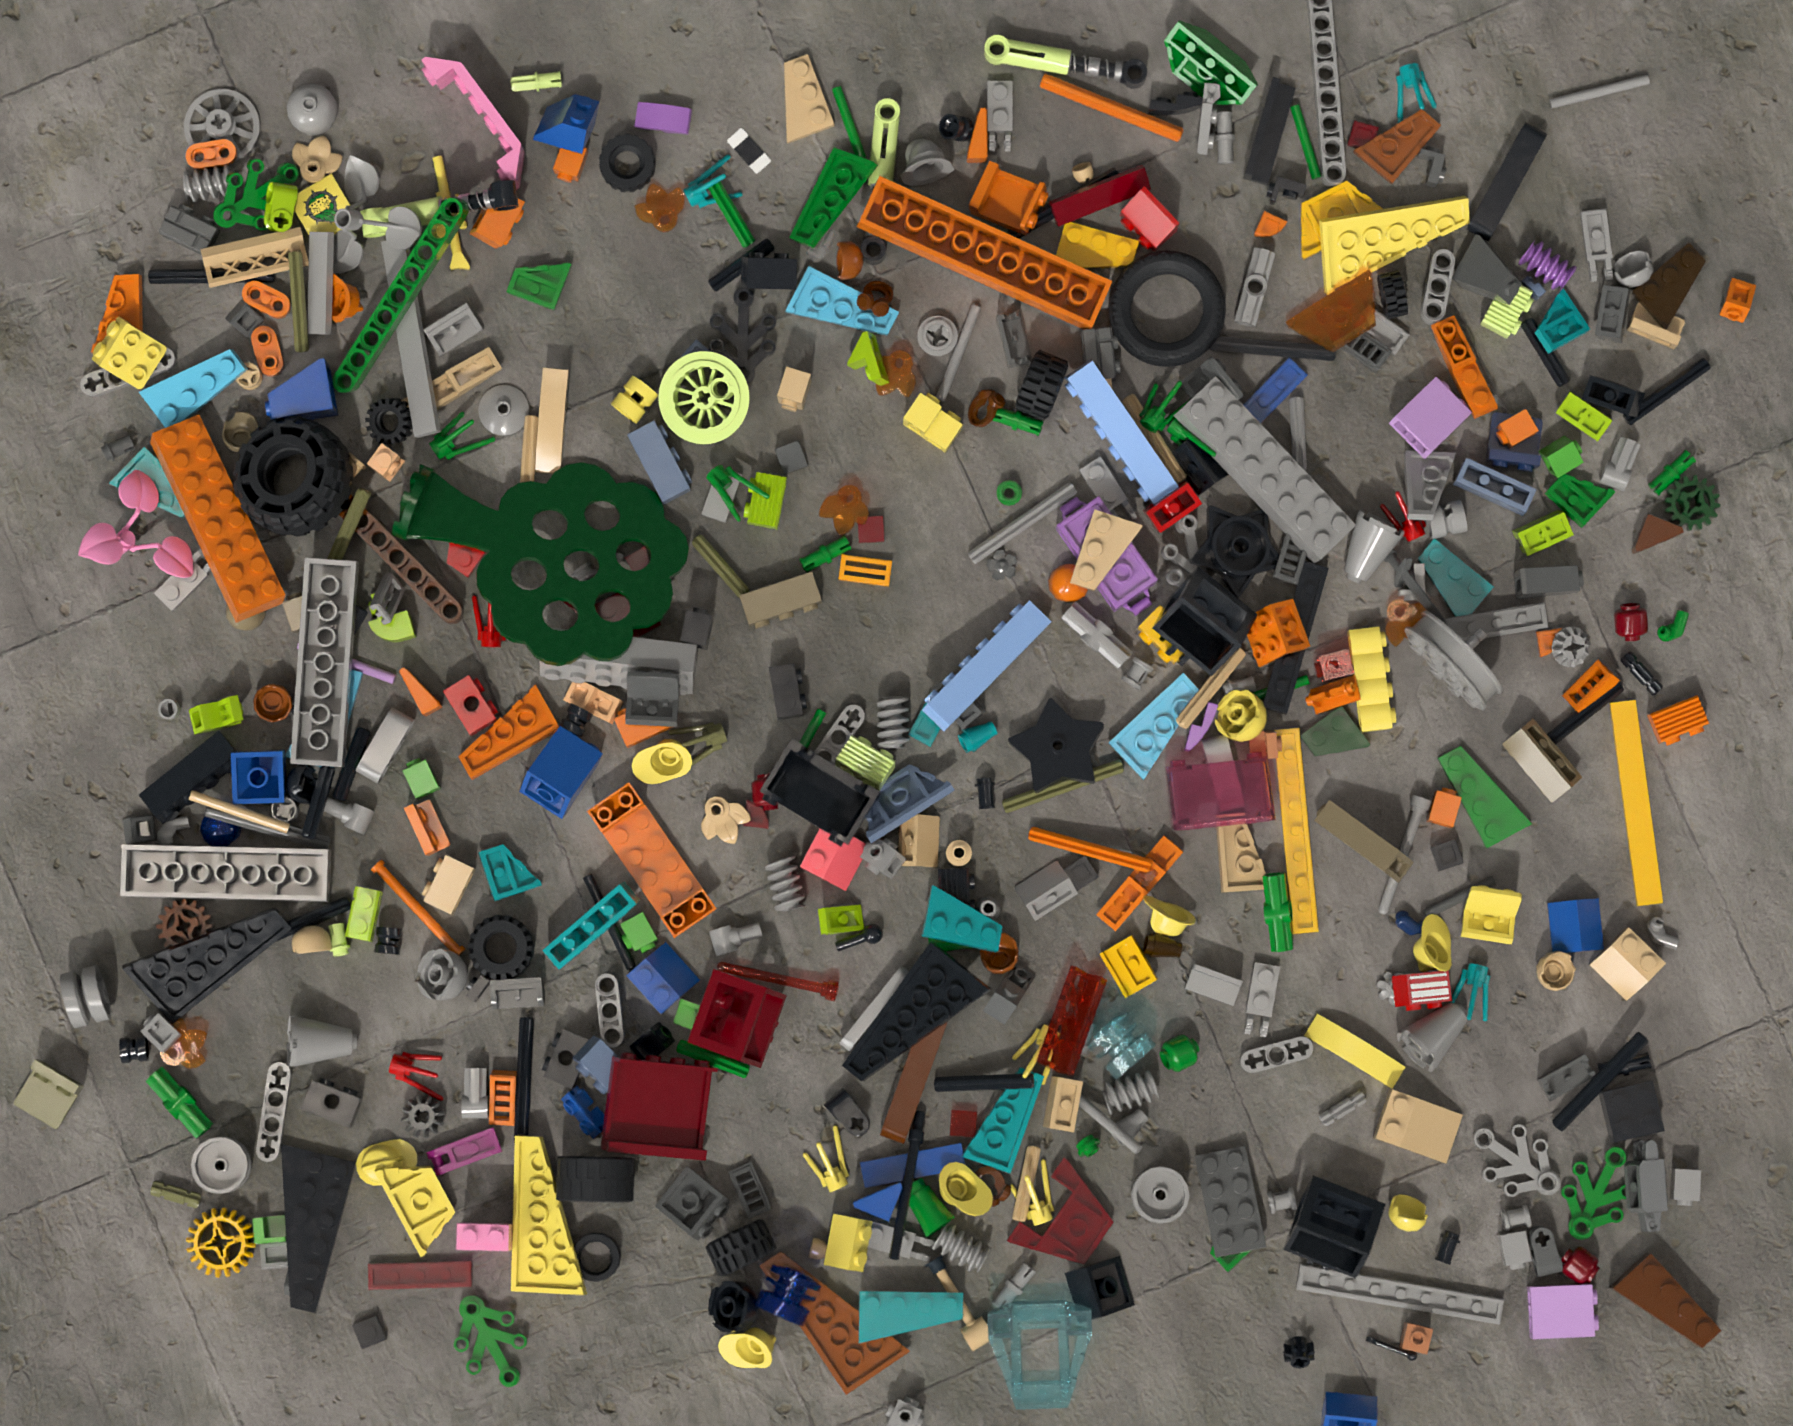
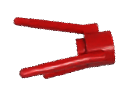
(1412, 528)
(490, 636)
(402, 1065)

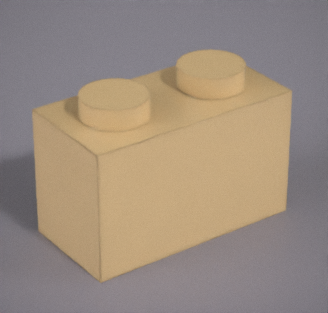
(794, 389)
(448, 884)

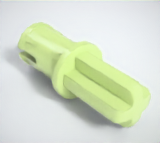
(536, 81)

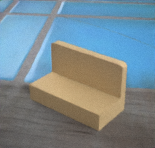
(1646, 326)
(920, 841)
(1062, 1104)

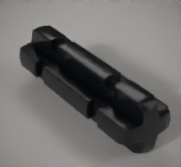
(1641, 673)

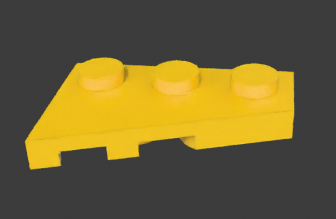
(1095, 248)

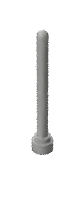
(1419, 808)

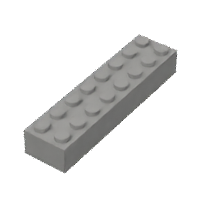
(1265, 470)
(324, 662)
(225, 873)

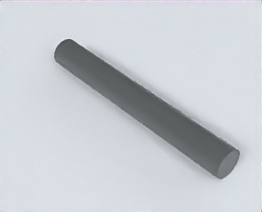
(1456, 898)

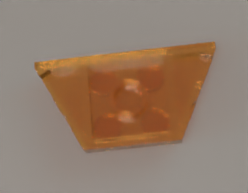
(1339, 315)

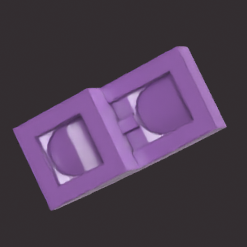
(663, 117)
(1197, 732)

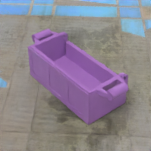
(1129, 574)

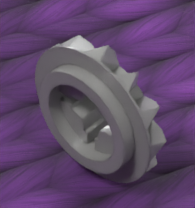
(931, 325)
(1563, 640)

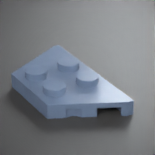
(902, 798)

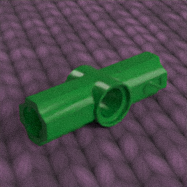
(1278, 912)
(179, 1102)

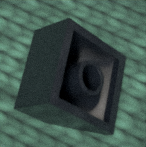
(1101, 1287)

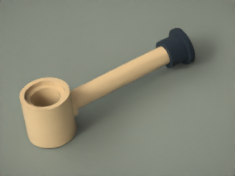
(975, 1330)

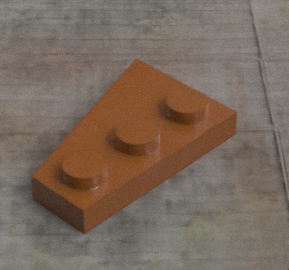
(1398, 146)

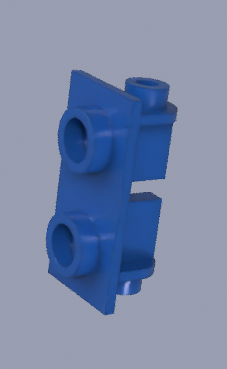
(576, 1104)

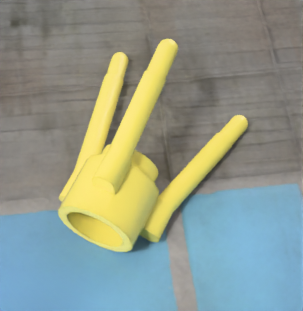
(1040, 1035)
(833, 1178)
(1039, 1210)

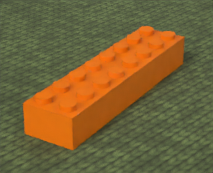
(217, 518)

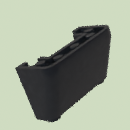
(819, 792)

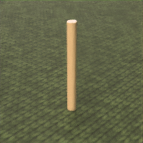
(239, 811)

